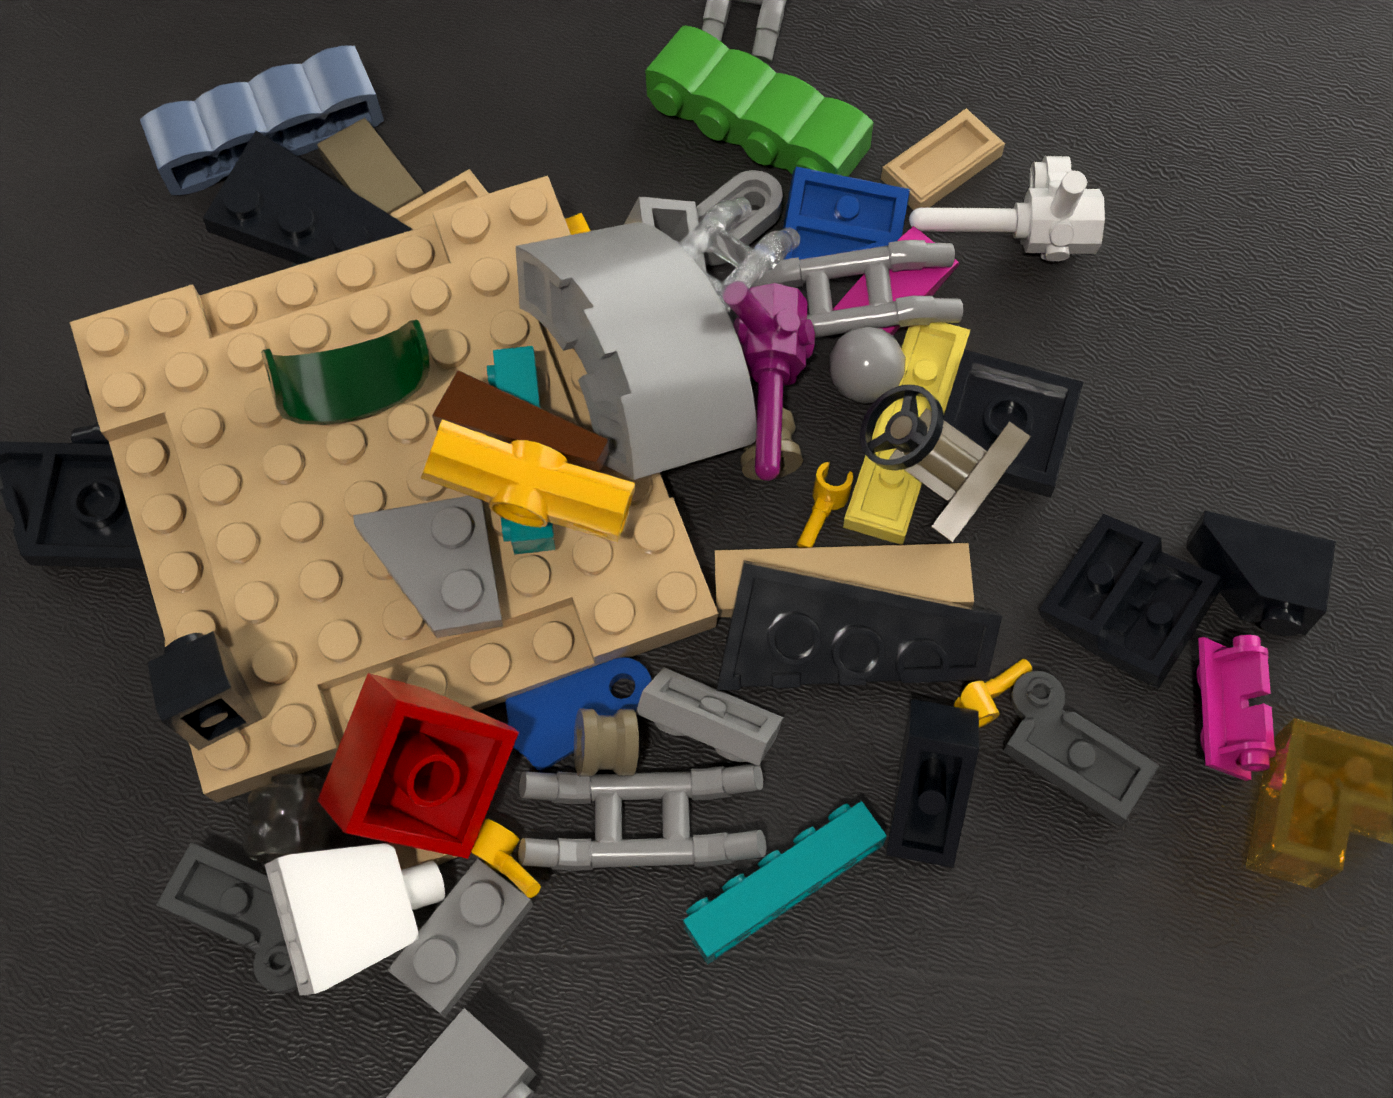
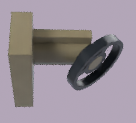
(939, 454)

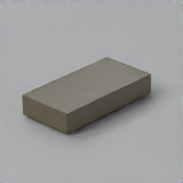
(369, 167)

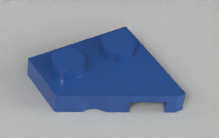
(842, 213)

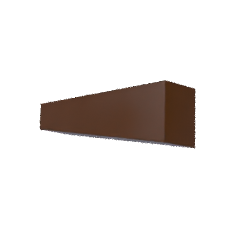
(508, 418)

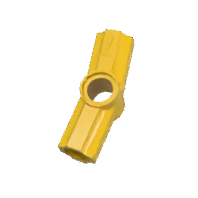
(528, 482)

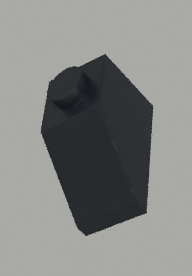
(1266, 571)
(201, 690)
(933, 783)

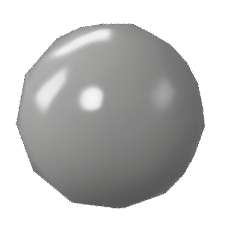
(866, 364)

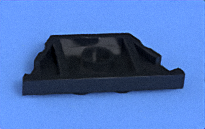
(67, 505)

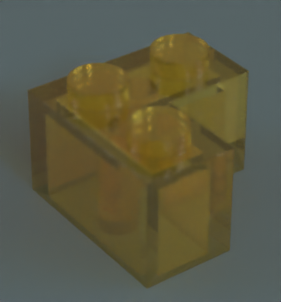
(1314, 796)

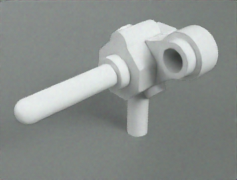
(1054, 219)

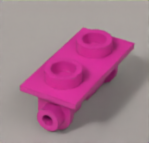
(1233, 734)

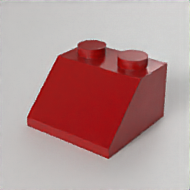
(416, 768)

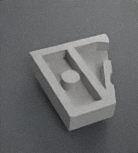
(439, 561)

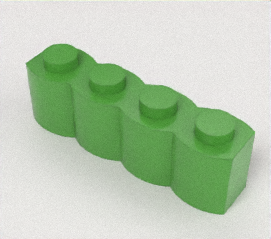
(752, 106)

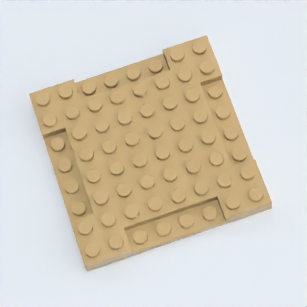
(255, 513)

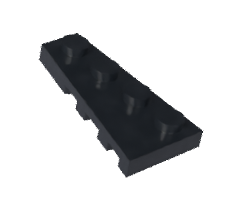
(292, 207)
(826, 630)

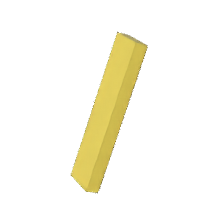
(887, 498)

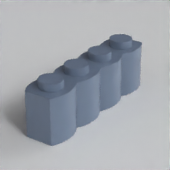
(287, 103)

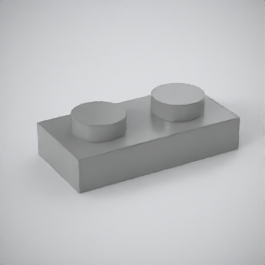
(710, 716)
(461, 937)

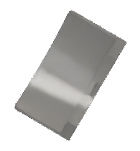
(653, 340)

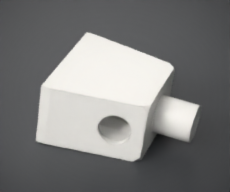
(347, 909)

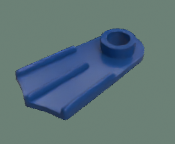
(549, 712)

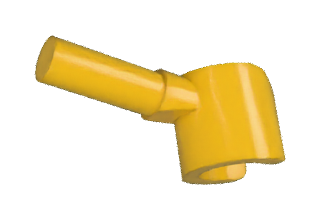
(826, 499)
(980, 695)
(495, 846)

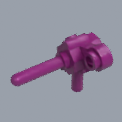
(775, 347)

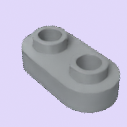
(759, 190)

